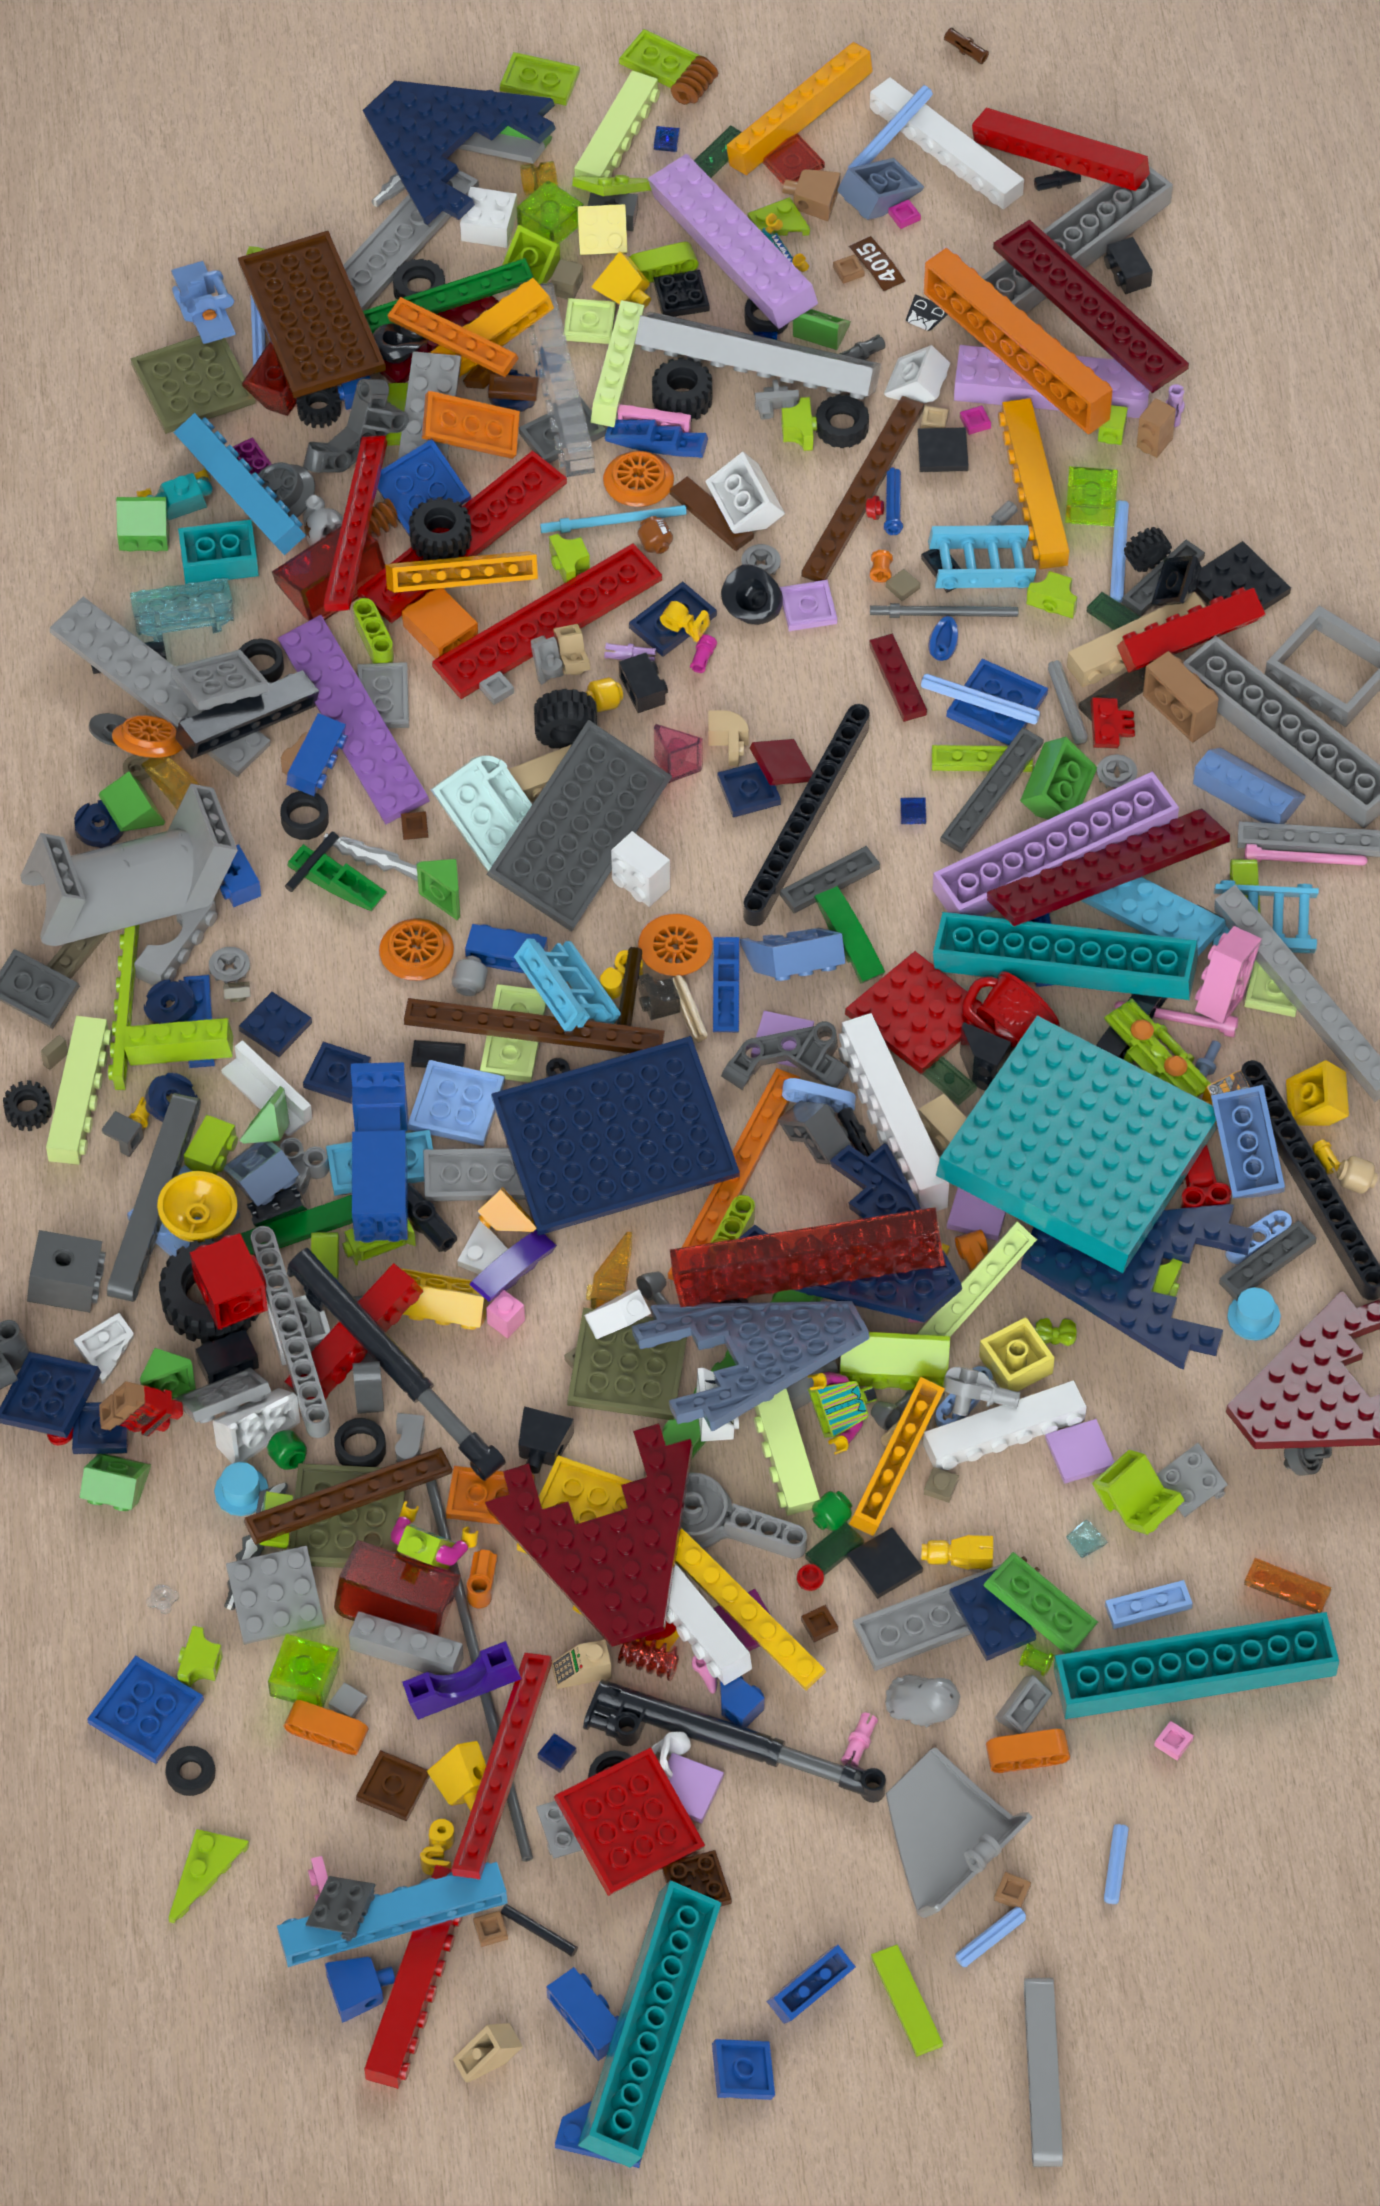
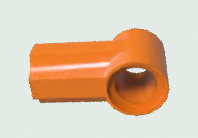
(972, 1247)
(481, 1578)

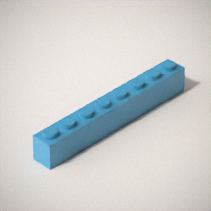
(240, 484)
(398, 1913)

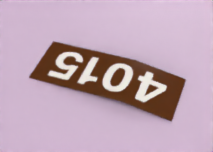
(877, 263)

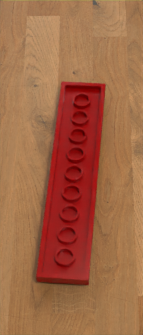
(491, 515)
(574, 602)

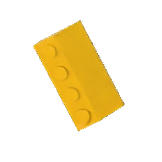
(447, 1300)

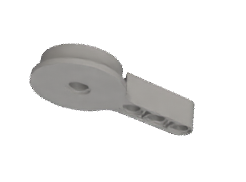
(719, 1520)

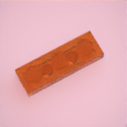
(1287, 1586)

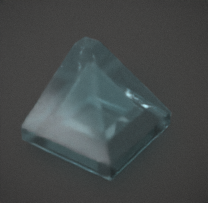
(1086, 1539)

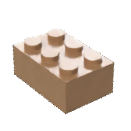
(1180, 696)

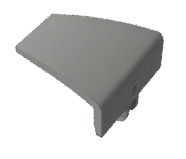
(945, 1830)

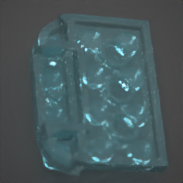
(182, 608)

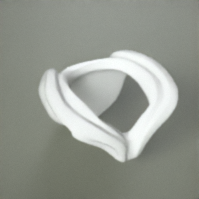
(672, 1743)

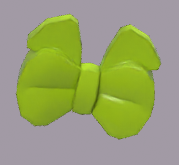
(1064, 1334)

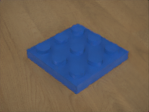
(419, 477)
(1002, 684)
(145, 1709)

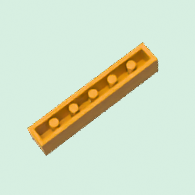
(507, 318)
(461, 571)
(896, 1456)

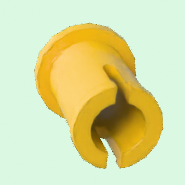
(140, 1114)
(1324, 1153)

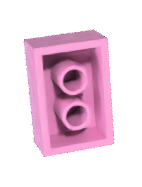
(1227, 974)

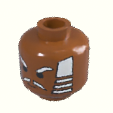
(655, 535)

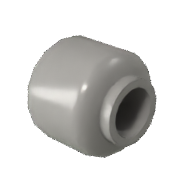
(469, 976)

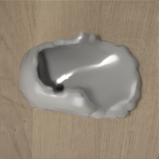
(922, 1699)

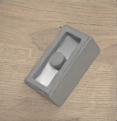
(1024, 1704)

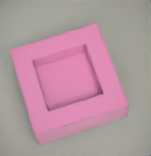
(1174, 1740)

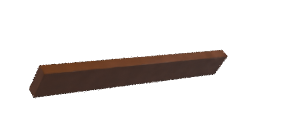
(347, 1495)

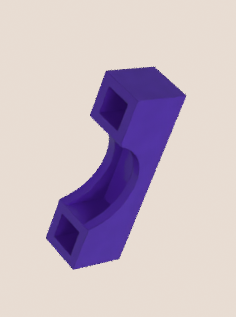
(434, 1693)

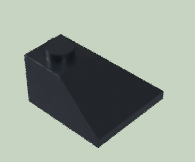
(1177, 580)

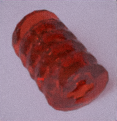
(650, 1656)

